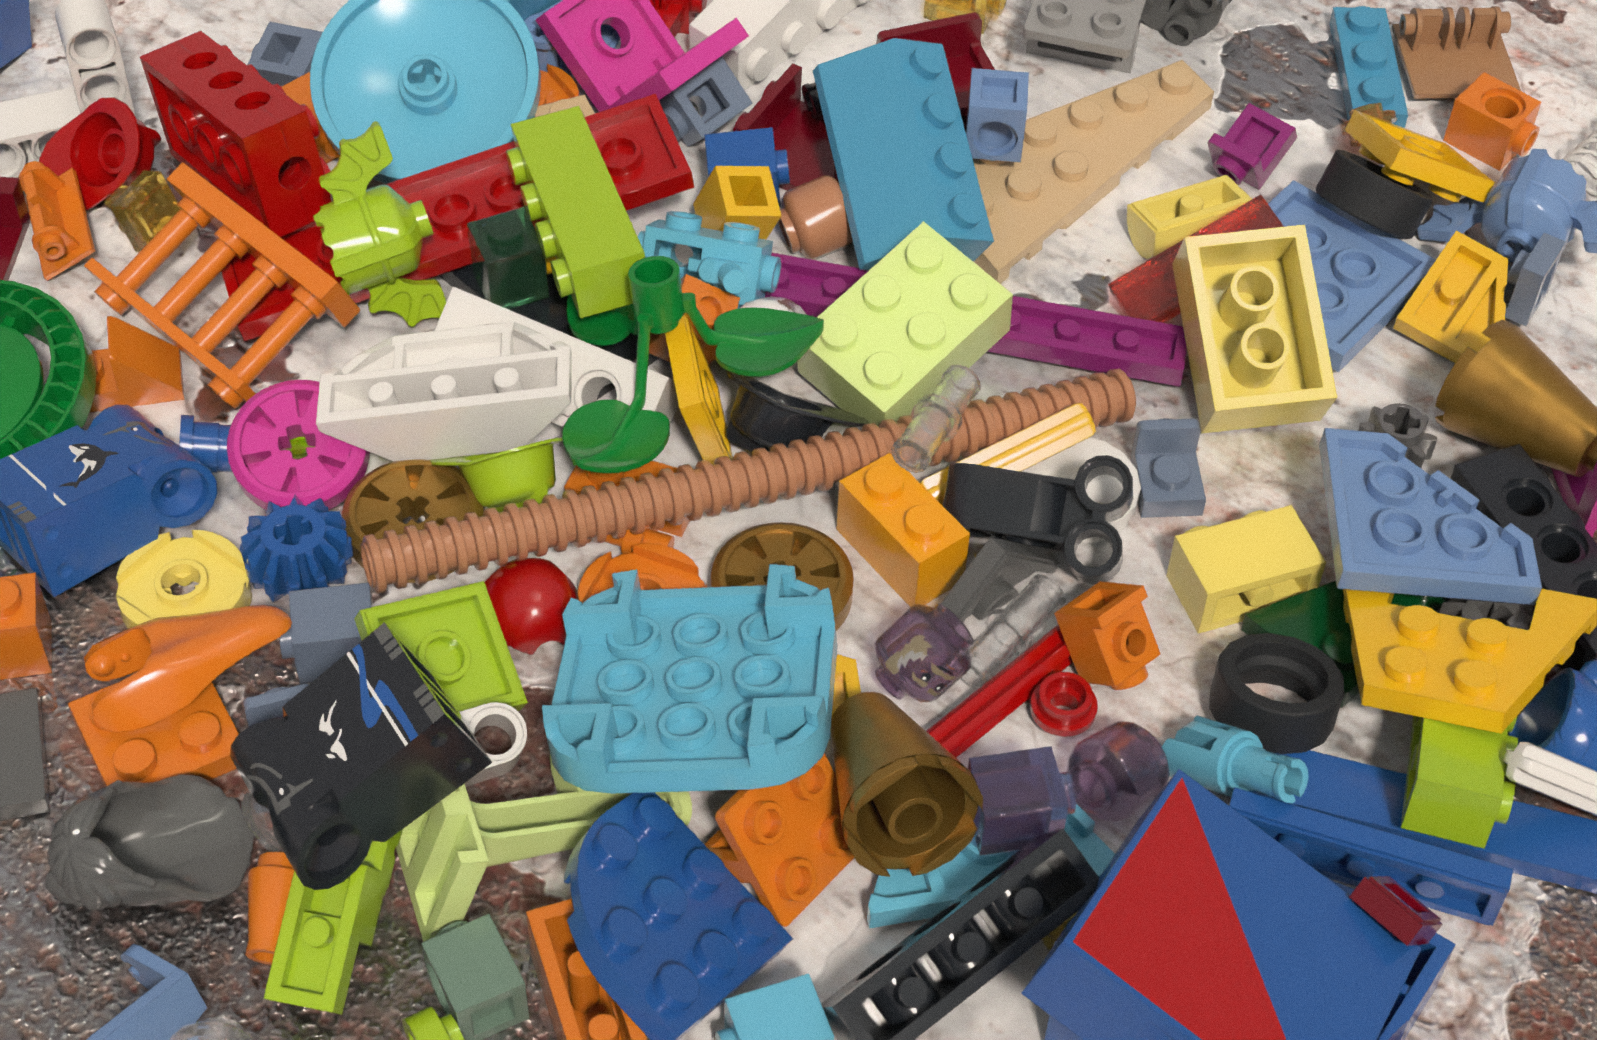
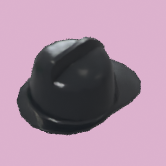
(770, 417)

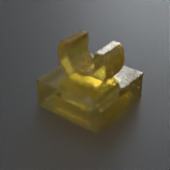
(143, 207)

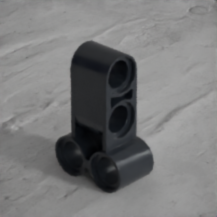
(1041, 509)

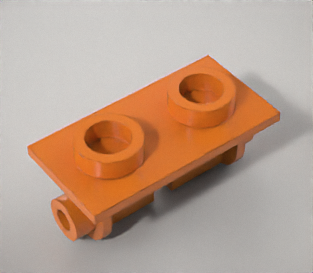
(56, 217)

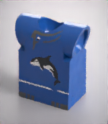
(97, 496)

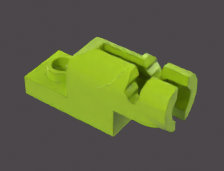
(324, 933)

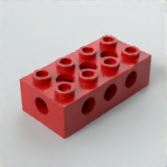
(238, 131)

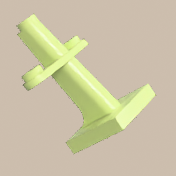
(458, 838)

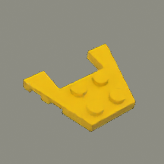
(1455, 665)

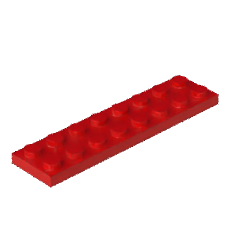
(631, 139)

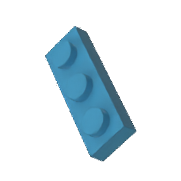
(1367, 60)

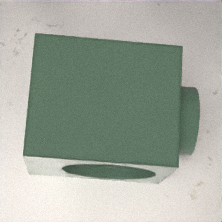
(475, 978)

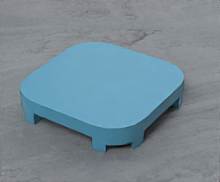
(693, 686)

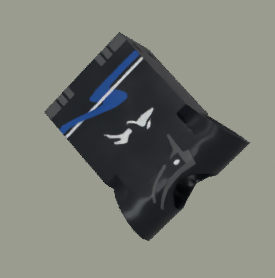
(356, 758)

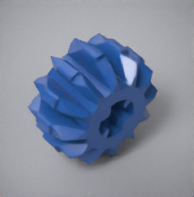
(296, 548)

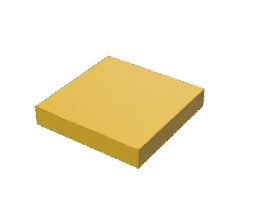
(697, 392)

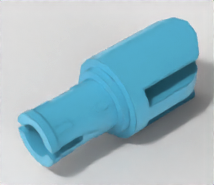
(1233, 757)

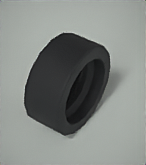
(1371, 196)
(1285, 663)

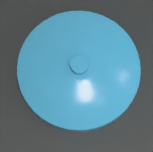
(431, 73)

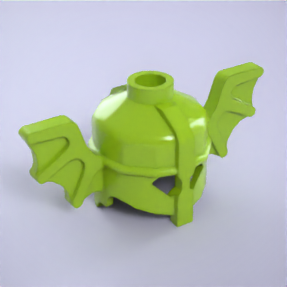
(376, 232)

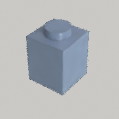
(323, 627)

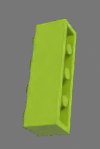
(577, 209)

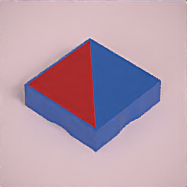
(1218, 938)

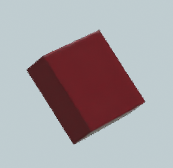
(1396, 910)

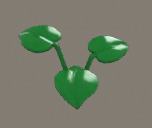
(749, 342)

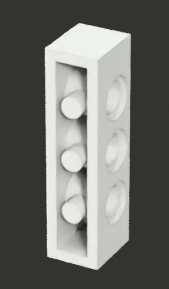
(590, 365)

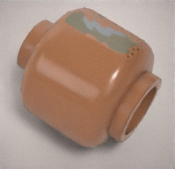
(815, 218)

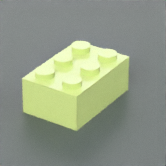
(905, 327)

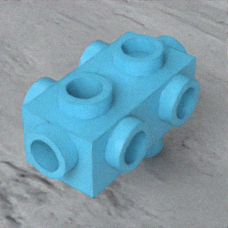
(725, 259)

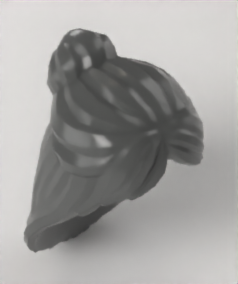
(149, 845)

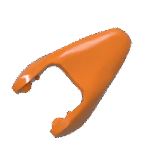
(174, 661)

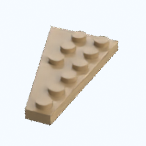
(1078, 158)

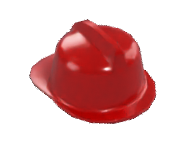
(103, 147)

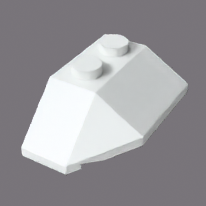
(447, 392)

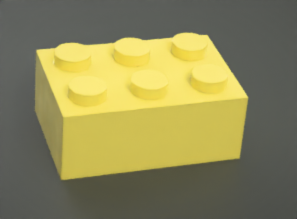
(1253, 329)

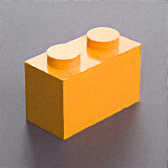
(902, 531)

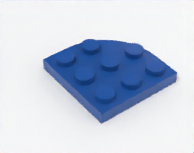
(663, 918)

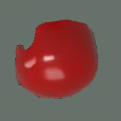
(530, 602)

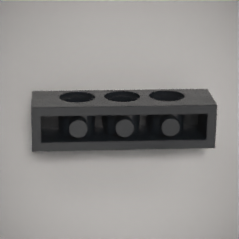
(1520, 493)
(965, 943)

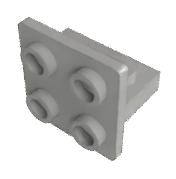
(1085, 31)

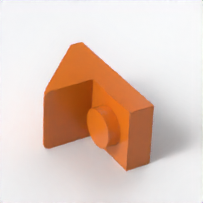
(136, 369)

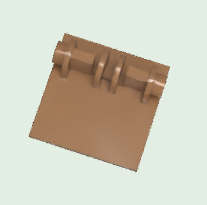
(1450, 52)

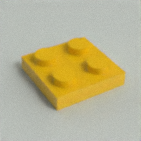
(1413, 156)

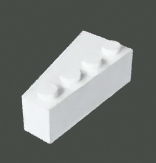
(774, 30)

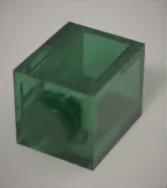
(508, 259)

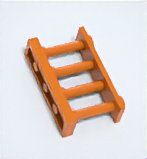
(236, 235)

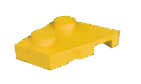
(1457, 299)

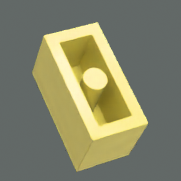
(1243, 566)

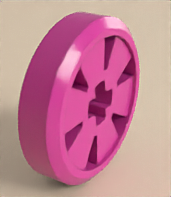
(272, 474)

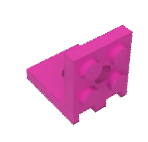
(648, 54)

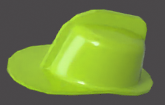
(509, 474)

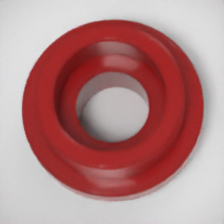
(1068, 691)

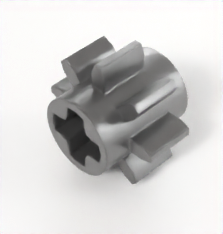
(1406, 426)

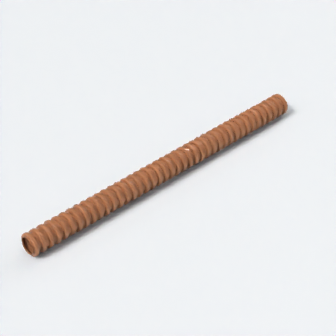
(712, 487)

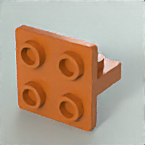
(784, 840)

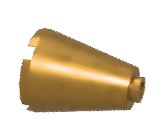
(1520, 397)
(899, 789)

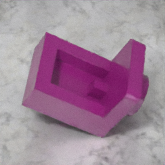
(1251, 147)

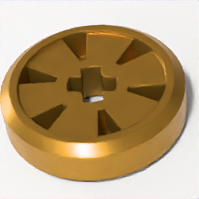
(405, 490)
(814, 554)

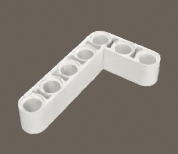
(95, 73)

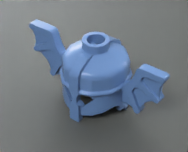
(1528, 200)

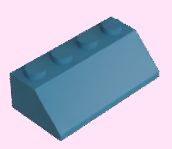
(901, 148)

